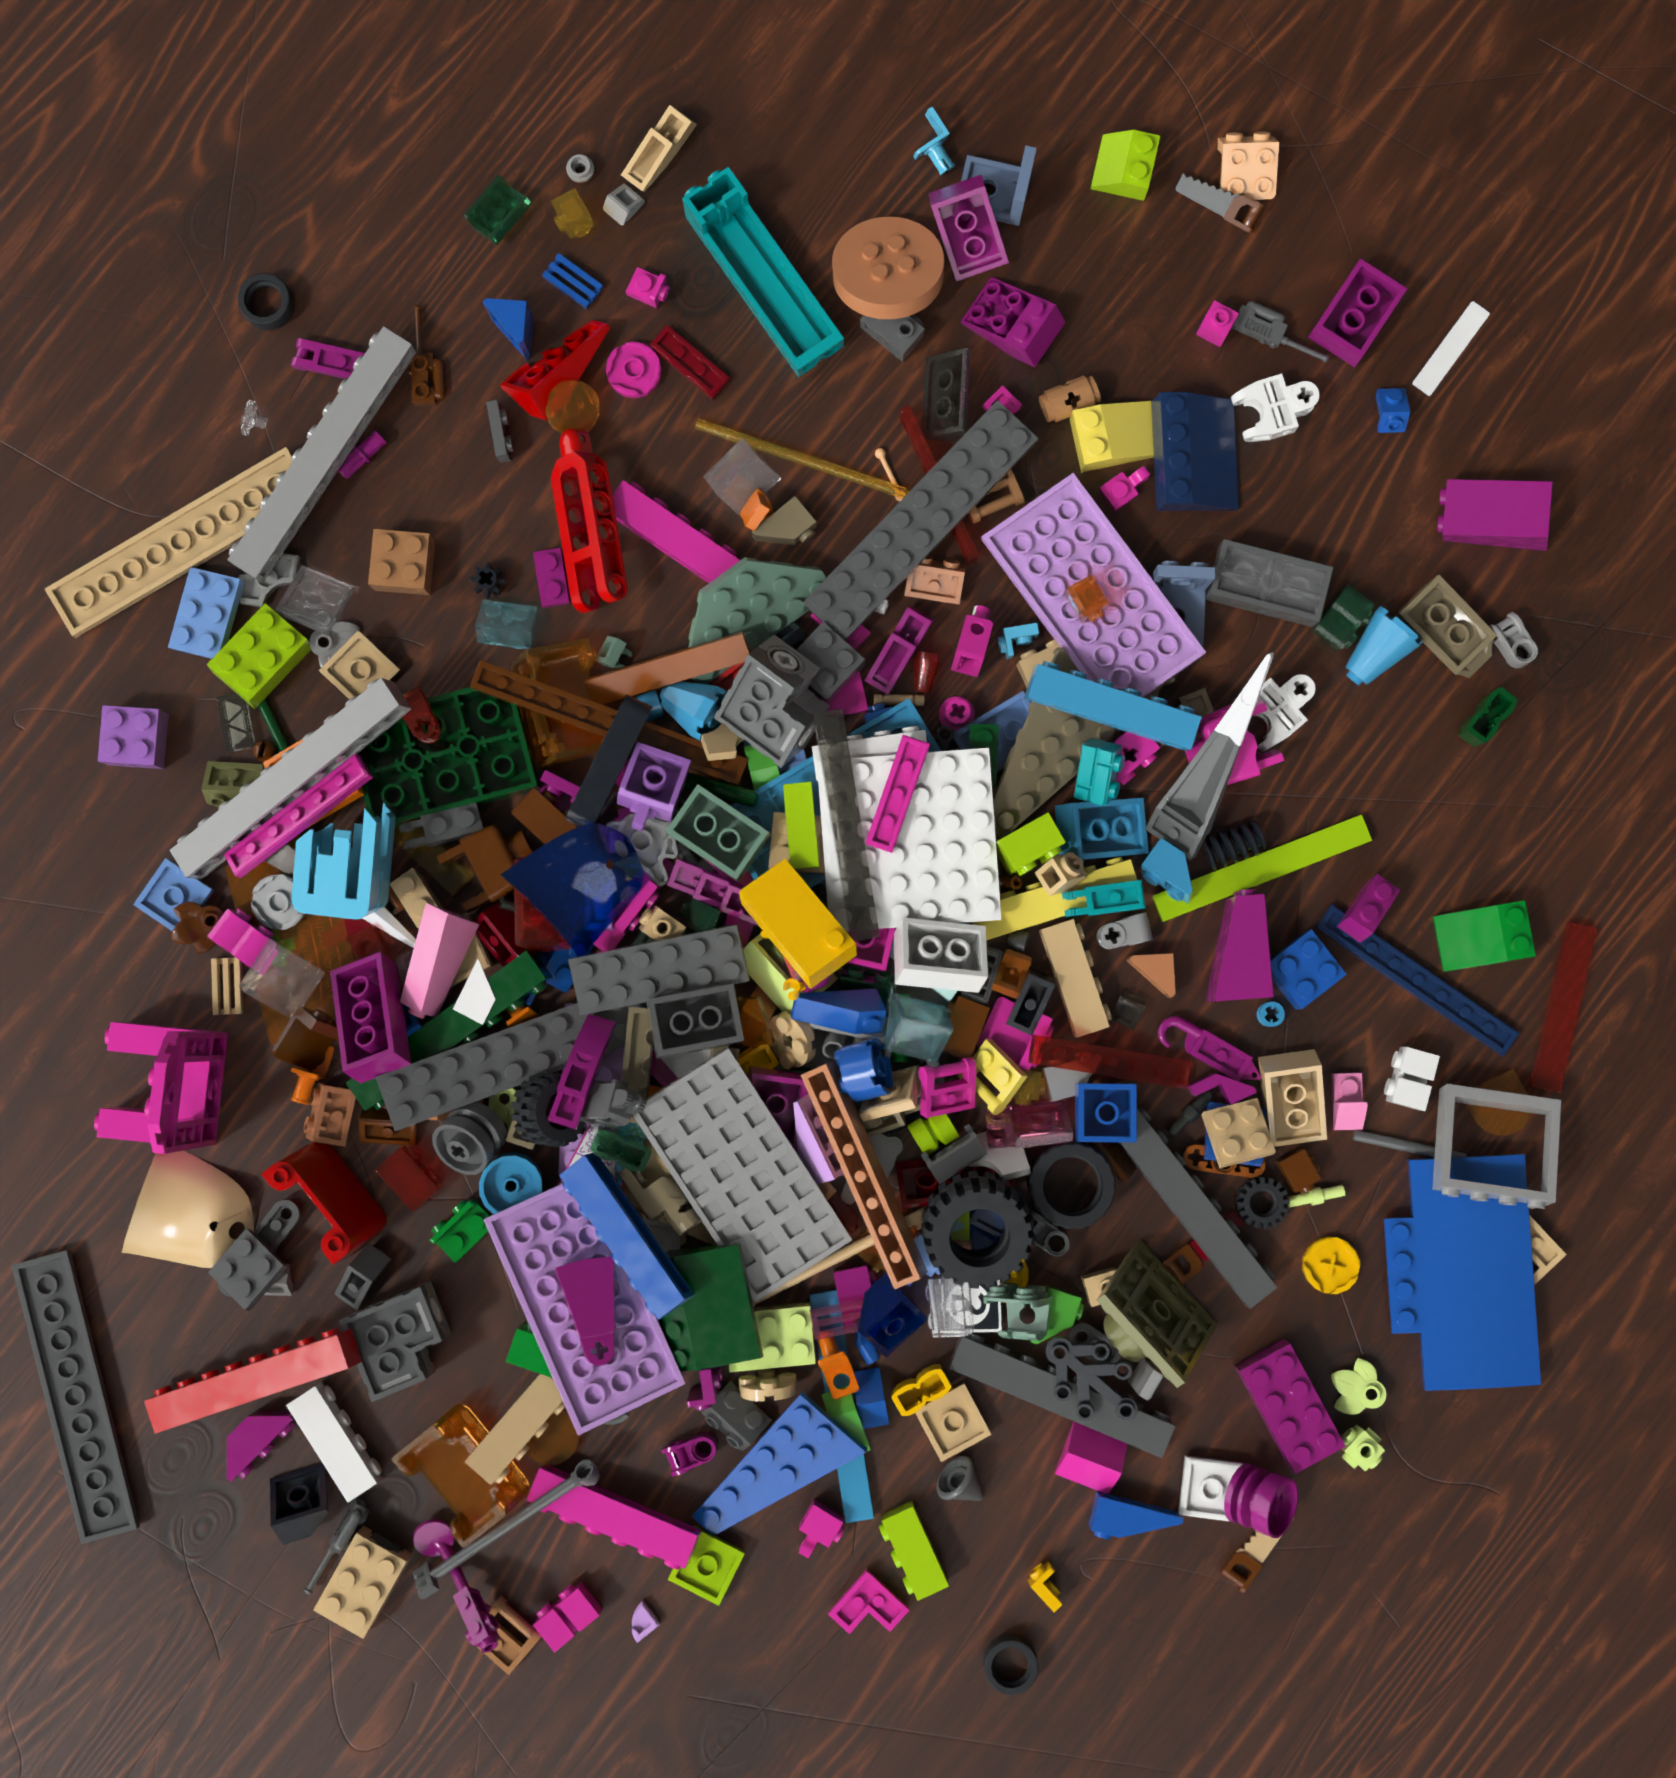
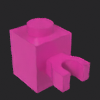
(821, 1526)

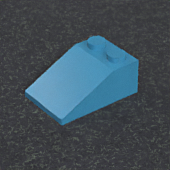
(1103, 831)

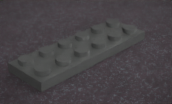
(658, 969)

